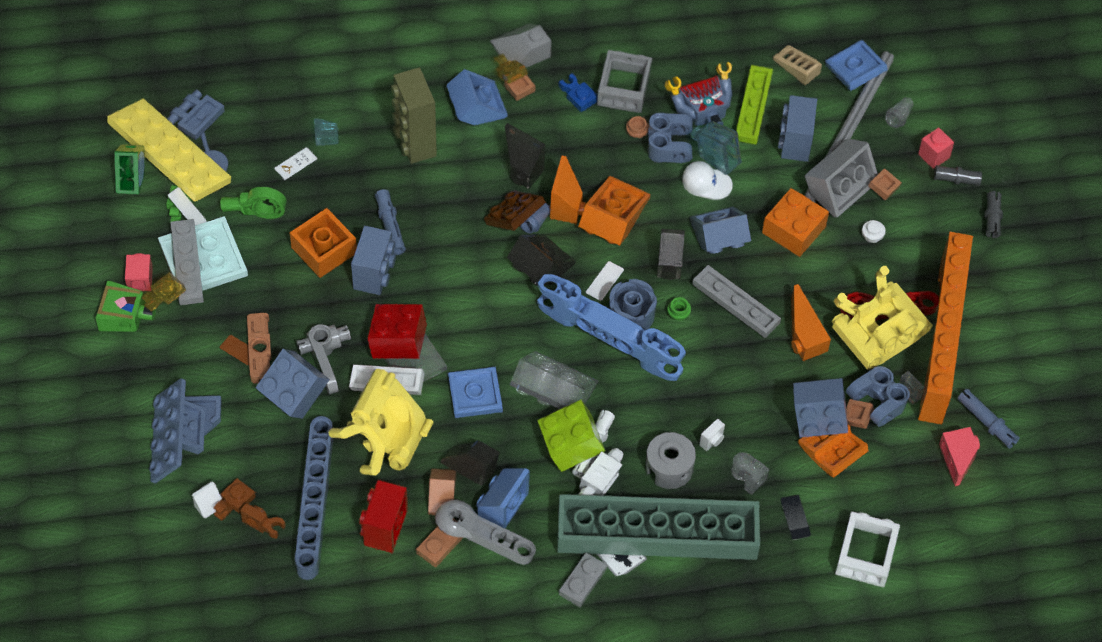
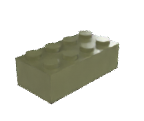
(414, 115)

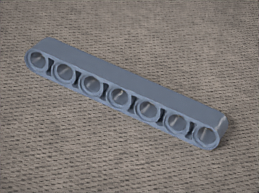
(314, 507)

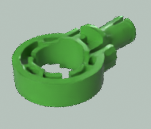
(251, 203)

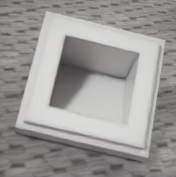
(206, 499)

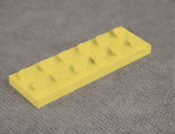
(169, 150)

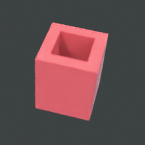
(936, 148)
(139, 271)

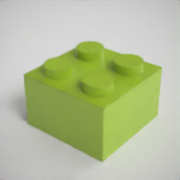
(571, 435)

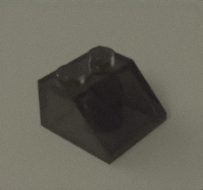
(539, 256)

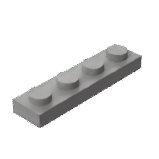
(187, 261)
(736, 301)

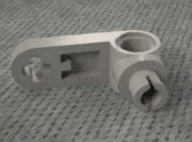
(320, 350)

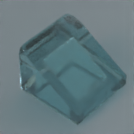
(325, 132)

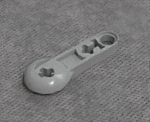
(481, 531)

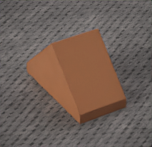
(441, 488)

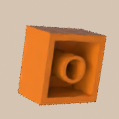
(795, 222)
(323, 242)

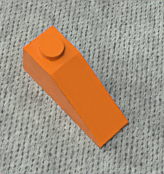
(808, 333)

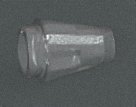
(899, 113)

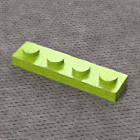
(754, 104)

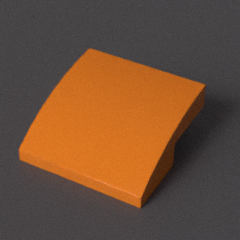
(834, 451)

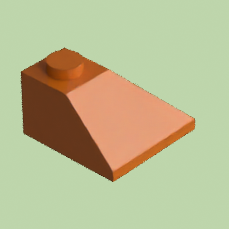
(566, 195)

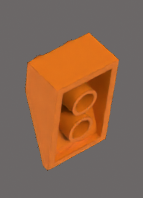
(613, 210)

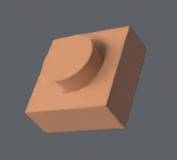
(520, 87)
(884, 184)
(859, 413)

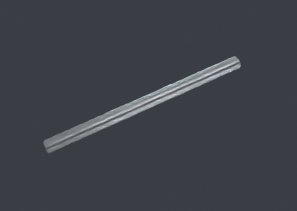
(858, 109)

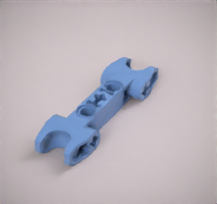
(647, 345)

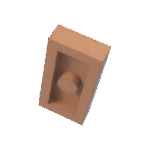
(437, 546)

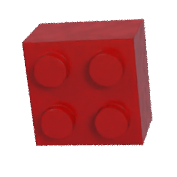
(397, 331)
(384, 516)

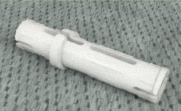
(603, 424)

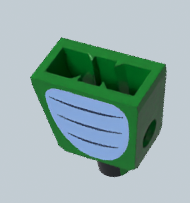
(129, 163)

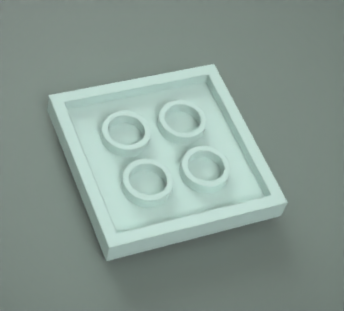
(217, 253)

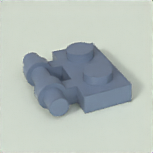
(201, 116)

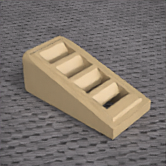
(804, 76)

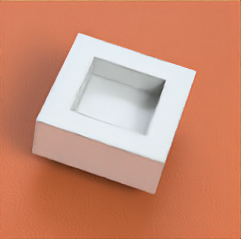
(712, 435)

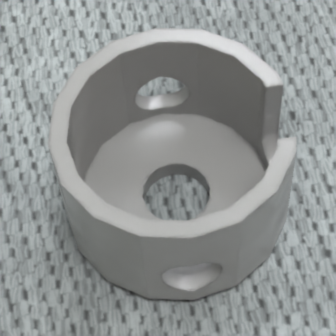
(670, 471)

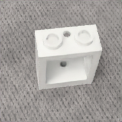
(864, 570)

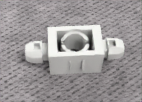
(601, 473)

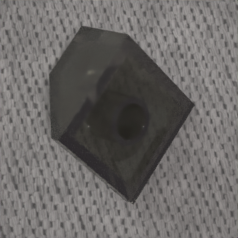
(523, 156)

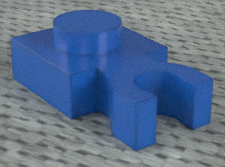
(578, 94)

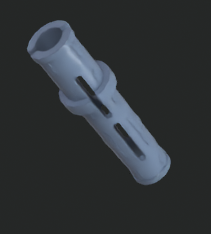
(387, 213)
(990, 420)

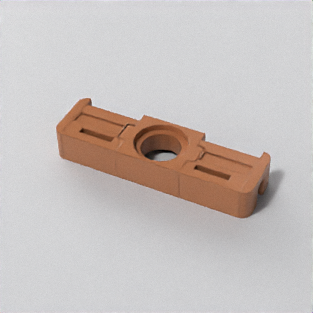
(258, 334)

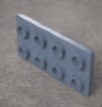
(175, 427)

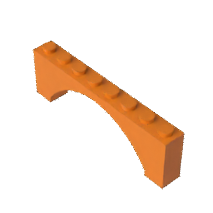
(945, 343)

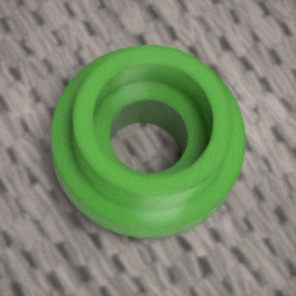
(679, 303)

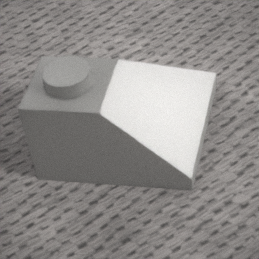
(526, 45)

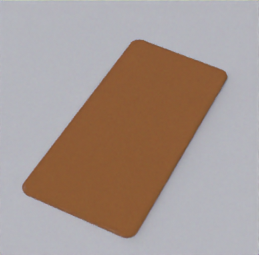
(237, 349)

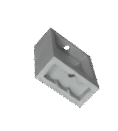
(623, 98)

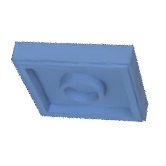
(856, 65)
(475, 392)

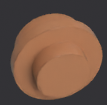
(637, 127)

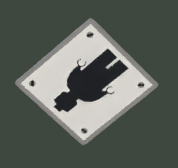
(621, 563)

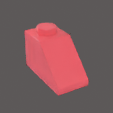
(959, 452)

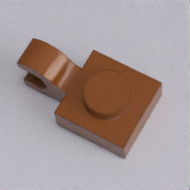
(233, 497)
(257, 518)

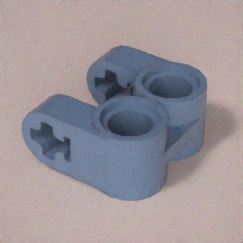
(661, 146)
(885, 391)

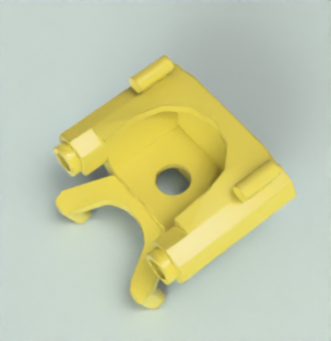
(878, 343)
(388, 420)

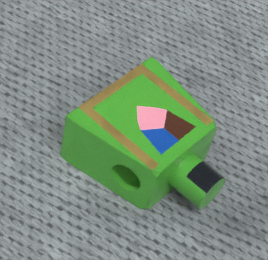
(122, 309)

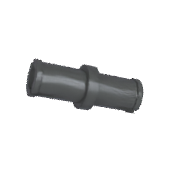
(957, 175)
(993, 214)

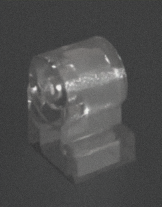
(749, 470)

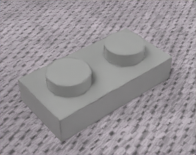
(583, 579)

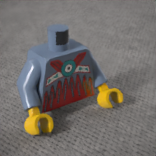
(703, 100)

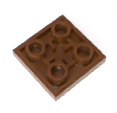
(514, 210)

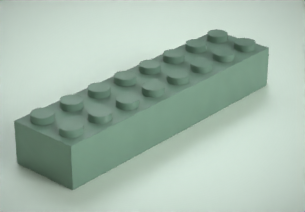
(658, 527)

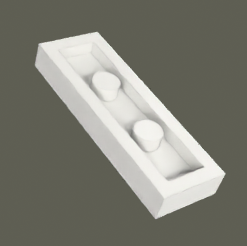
(409, 378)

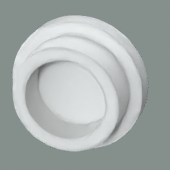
(873, 231)

